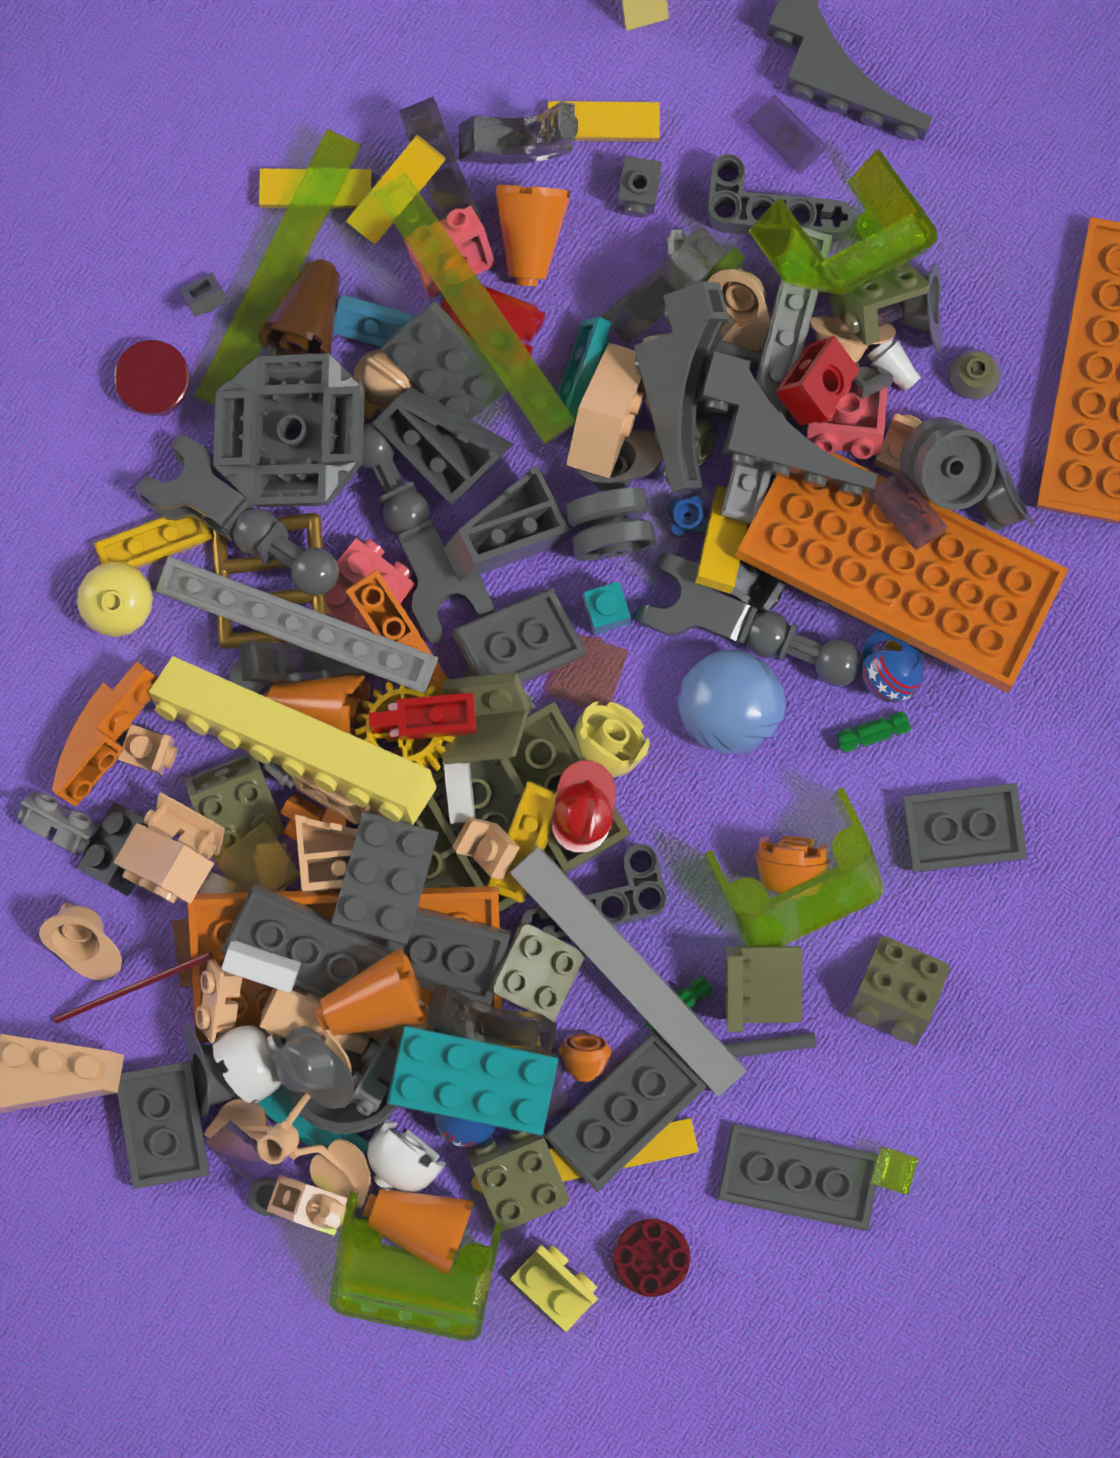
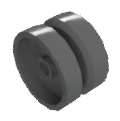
(949, 463)
(610, 524)

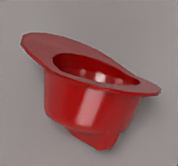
(583, 806)

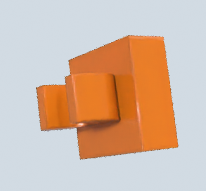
(303, 807)

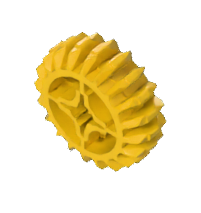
(408, 749)

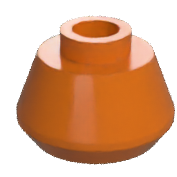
(584, 1056)

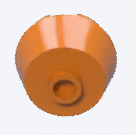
(789, 862)

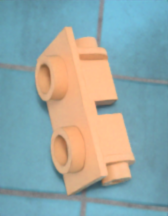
(194, 829)
(215, 1014)

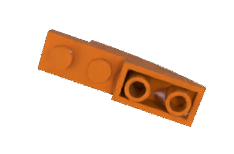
(388, 618)
(92, 741)

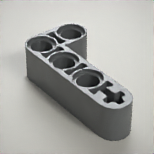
(745, 202)
(627, 895)

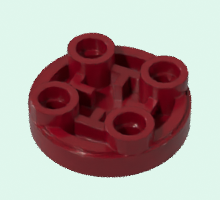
(152, 378)
(651, 1257)

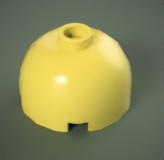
(114, 599)
(611, 737)

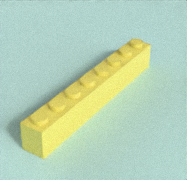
(292, 741)

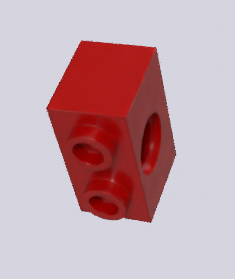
(817, 381)

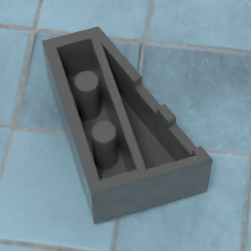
(440, 442)
(508, 529)

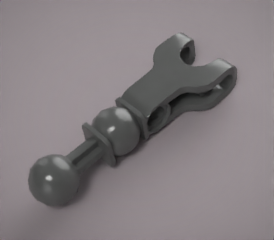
(408, 516)
(254, 530)
(764, 633)

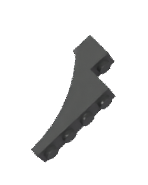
(831, 77)
(673, 373)
(763, 435)

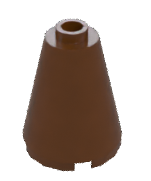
(305, 314)

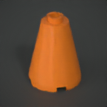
(530, 229)
(327, 699)
(375, 999)
(420, 1224)

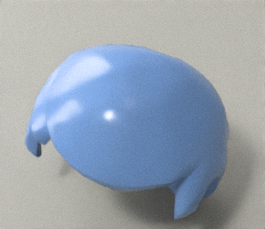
(731, 702)

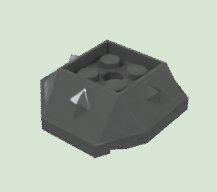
(256, 423)

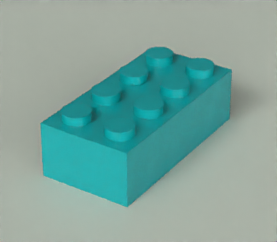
(472, 1081)

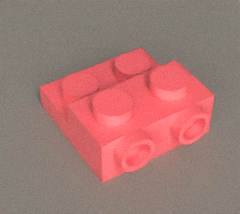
(470, 239)
(854, 426)
(354, 565)

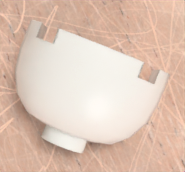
(249, 1061)
(401, 1159)

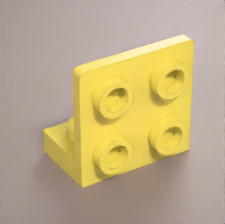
(555, 1287)

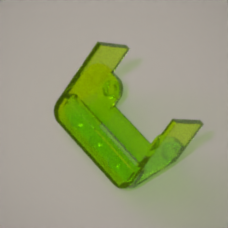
(889, 232)
(813, 903)
(404, 1292)

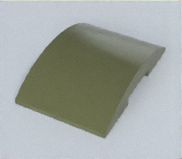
(497, 787)

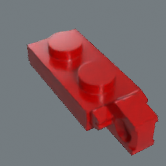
(427, 717)

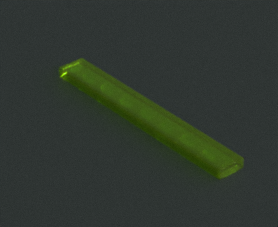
(282, 259)
(474, 308)

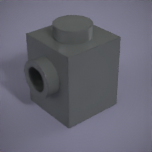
(639, 186)

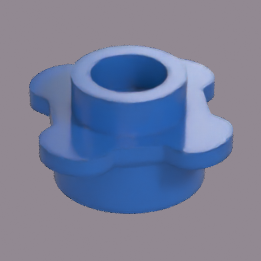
(694, 507)

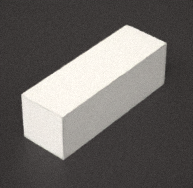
(459, 792)
(261, 966)

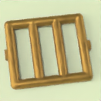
(225, 566)

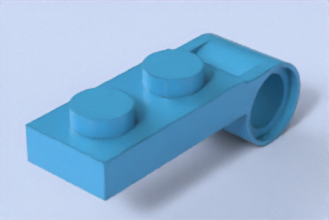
(368, 321)

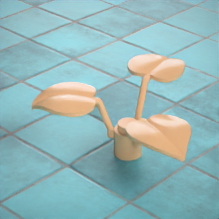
(336, 1169)

